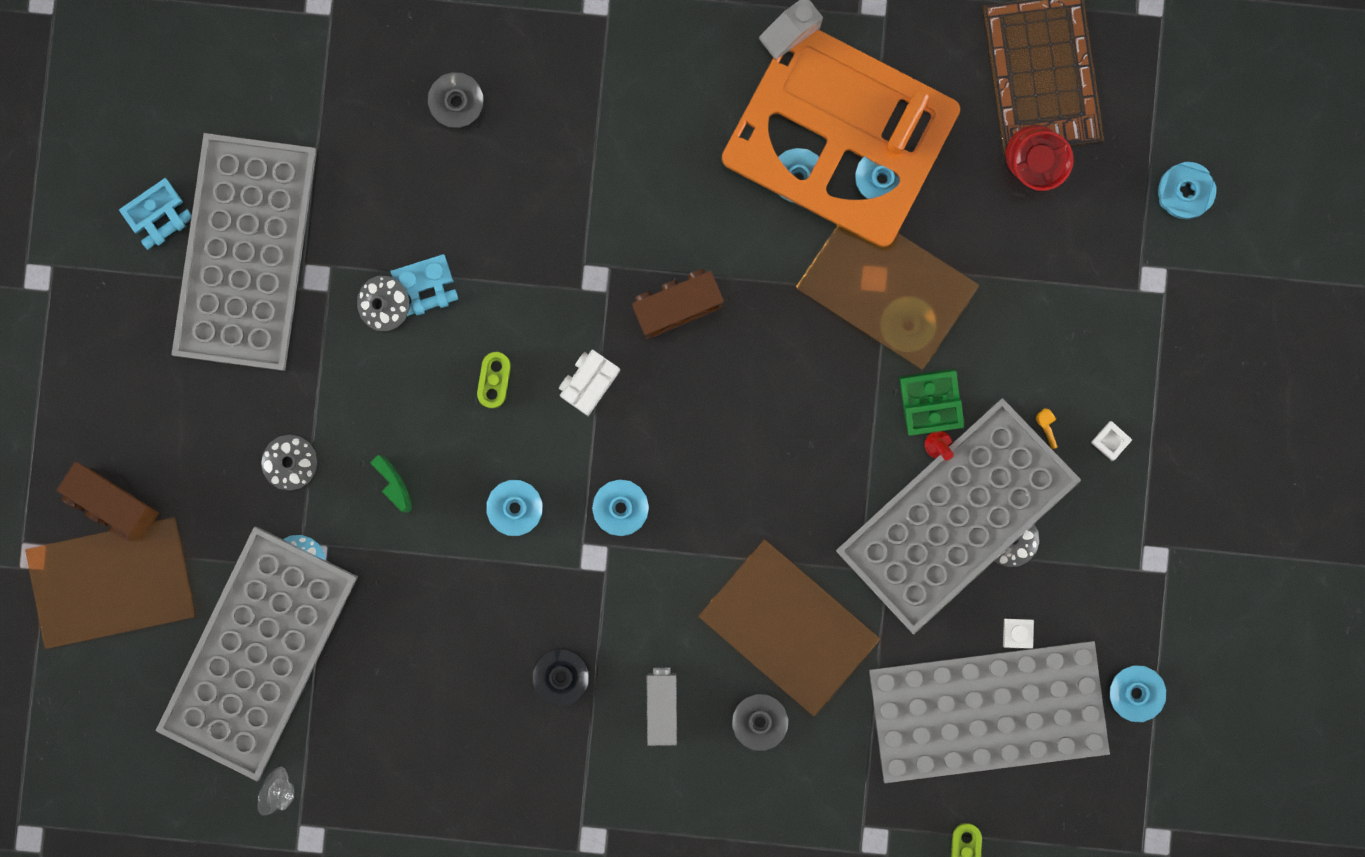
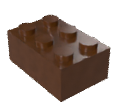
(677, 303)
(106, 503)

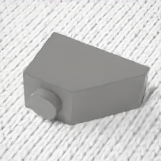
(791, 28)

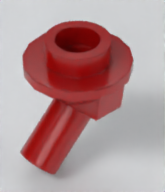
(938, 444)

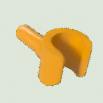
(1044, 419)

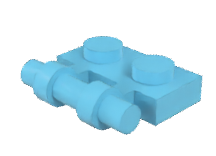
(150, 207)
(426, 276)

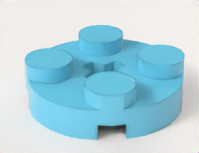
(1201, 183)

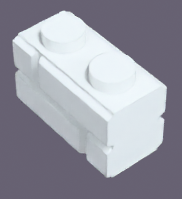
(589, 381)

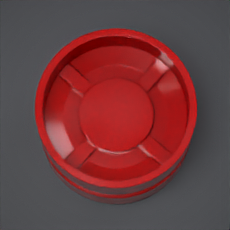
(1039, 157)

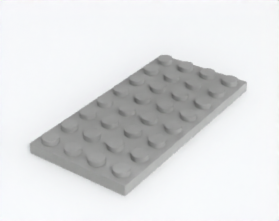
(244, 252)
(958, 516)
(256, 653)
(989, 712)

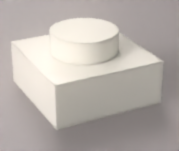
(1111, 441)
(1018, 633)

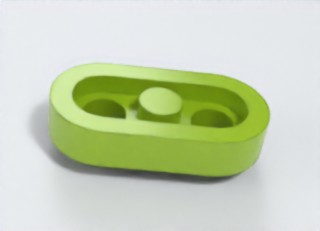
(493, 380)
(966, 849)

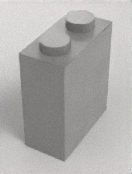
(661, 707)

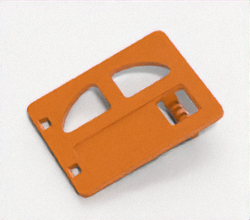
(849, 104)

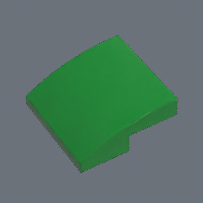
(931, 402)
(396, 489)

